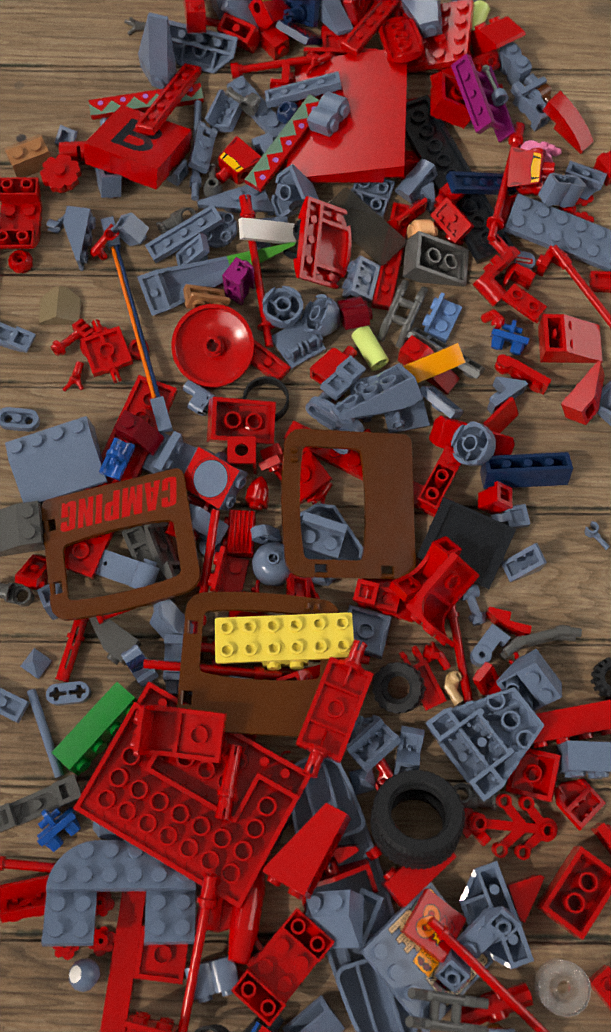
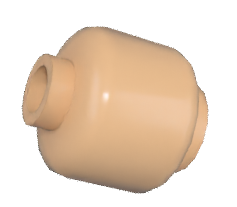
(423, 225)

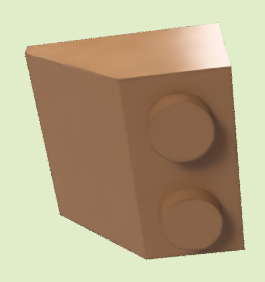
(27, 156)

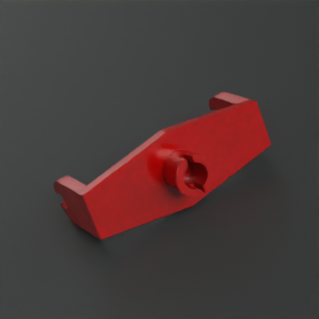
(334, 873)

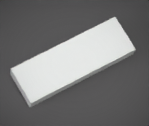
(266, 231)

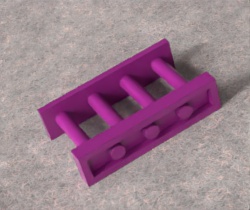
(477, 97)

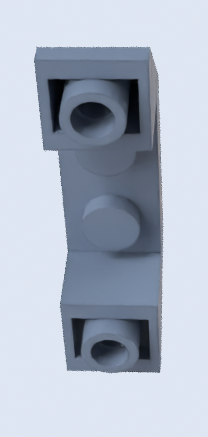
(476, 939)

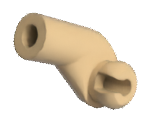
(451, 685)

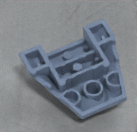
(487, 738)

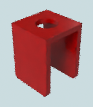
(249, 458)

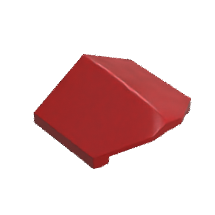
(578, 801)

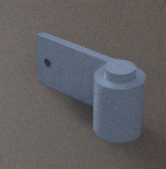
(127, 570)

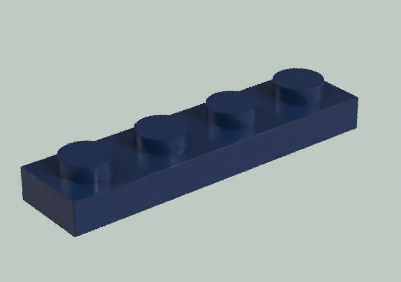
(476, 183)

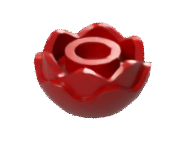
(23, 266)

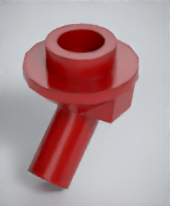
(432, 652)

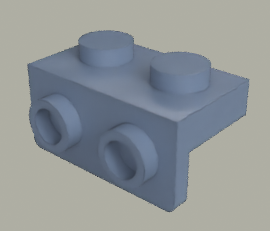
(223, 113)

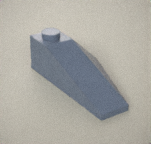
(157, 52)
(391, 391)

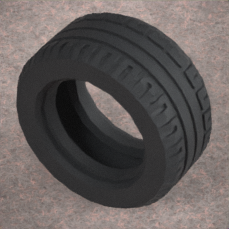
(429, 789)

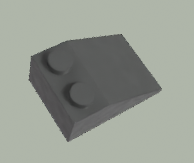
(435, 261)
(21, 529)

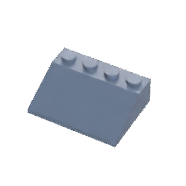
(56, 461)

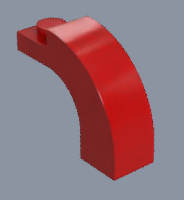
(411, 583)

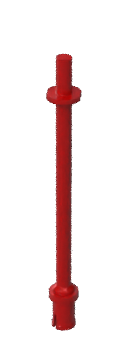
(495, 222)
(265, 326)
(206, 902)

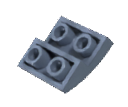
(375, 194)

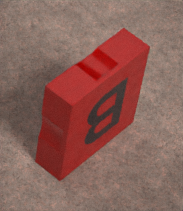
(137, 155)

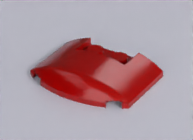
(322, 243)

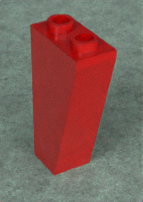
(308, 852)

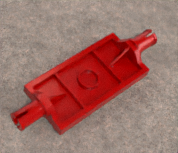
(334, 709)

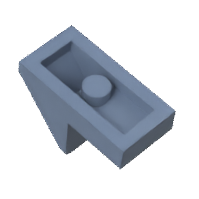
(193, 251)
(505, 388)

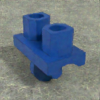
(518, 342)
(117, 459)
(49, 835)

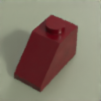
(138, 432)

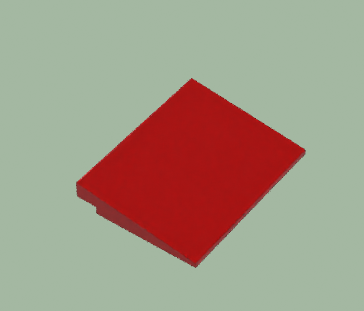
(373, 133)
(172, 802)

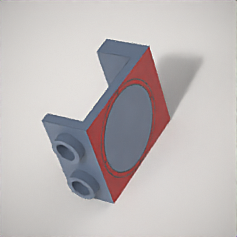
(214, 479)

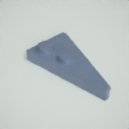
(230, 200)

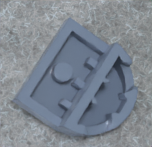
(371, 741)

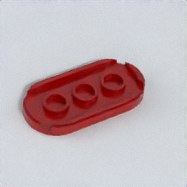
(401, 39)

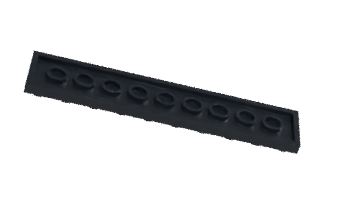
(435, 144)

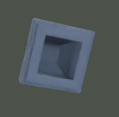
(36, 663)
(362, 781)

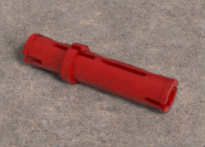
(64, 674)
(226, 793)

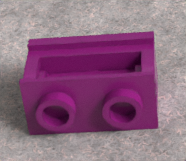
(238, 279)

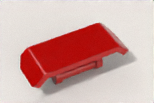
(444, 429)

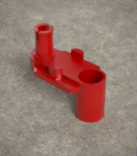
(486, 283)

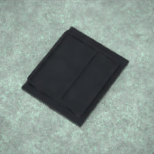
(479, 537)

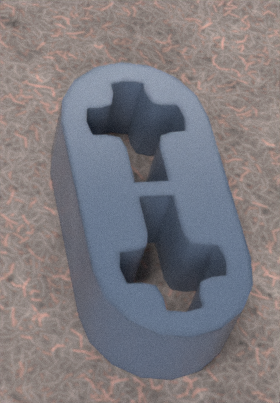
(264, 534)
(68, 688)

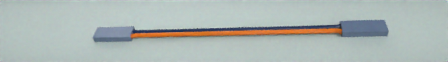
(158, 404)

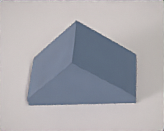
(524, 563)

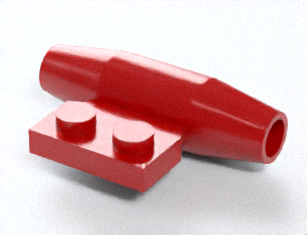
(241, 922)

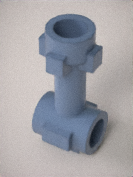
(477, 616)

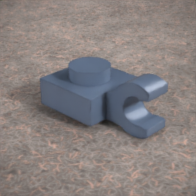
(514, 517)

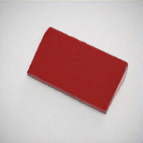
(408, 214)
(502, 416)

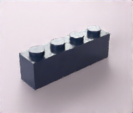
(527, 470)

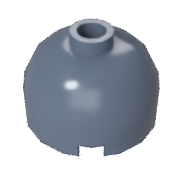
(283, 307)
(321, 316)
(473, 444)
(270, 572)

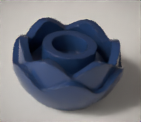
(286, 111)

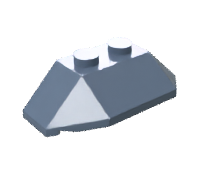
(206, 50)
(486, 891)

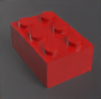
(577, 892)

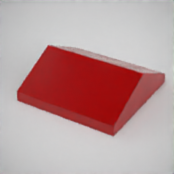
(535, 775)

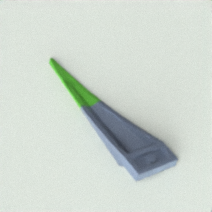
(165, 286)

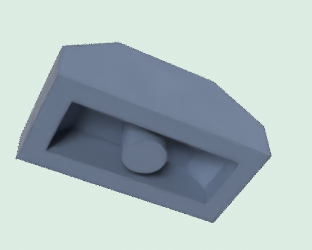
(592, 178)
(168, 619)
(374, 914)

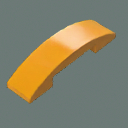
(436, 363)

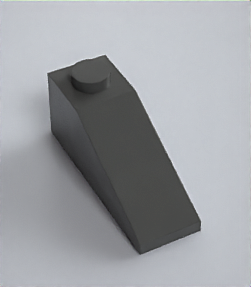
(113, 639)

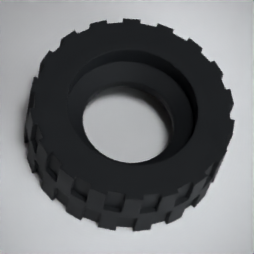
(381, 692)

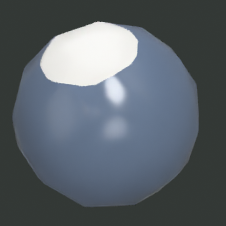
(84, 974)

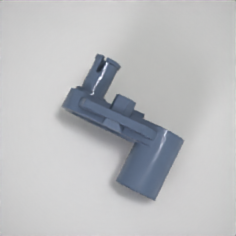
(320, 409)

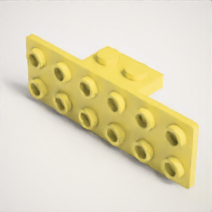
(283, 639)

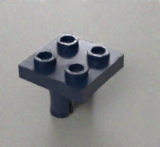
(303, 12)

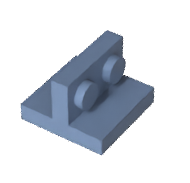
(170, 455)
(322, 535)

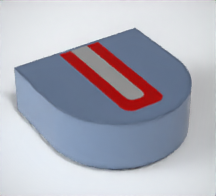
(526, 260)

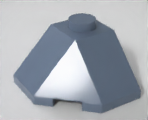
(291, 187)

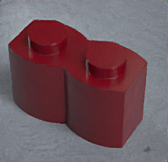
(354, 312)

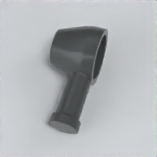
(248, 104)
(212, 180)

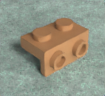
(201, 295)

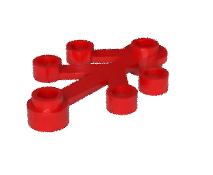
(516, 826)

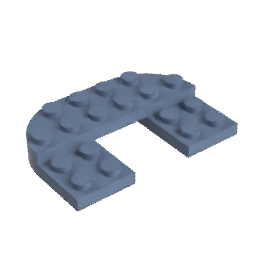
(116, 868)

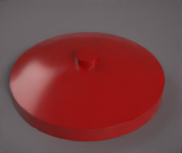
(212, 345)

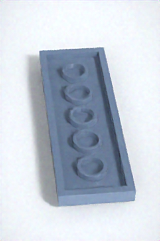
(553, 227)

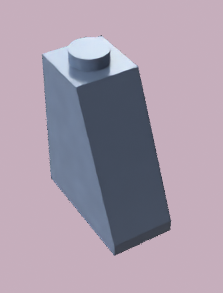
(426, 15)

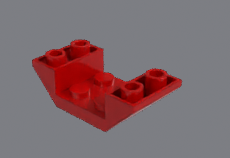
(20, 212)
(282, 966)

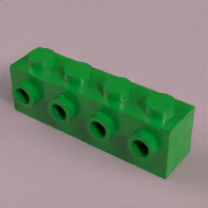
(95, 730)

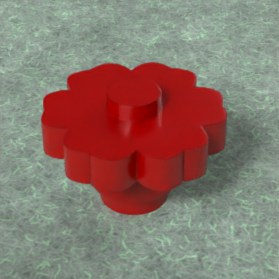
(60, 173)

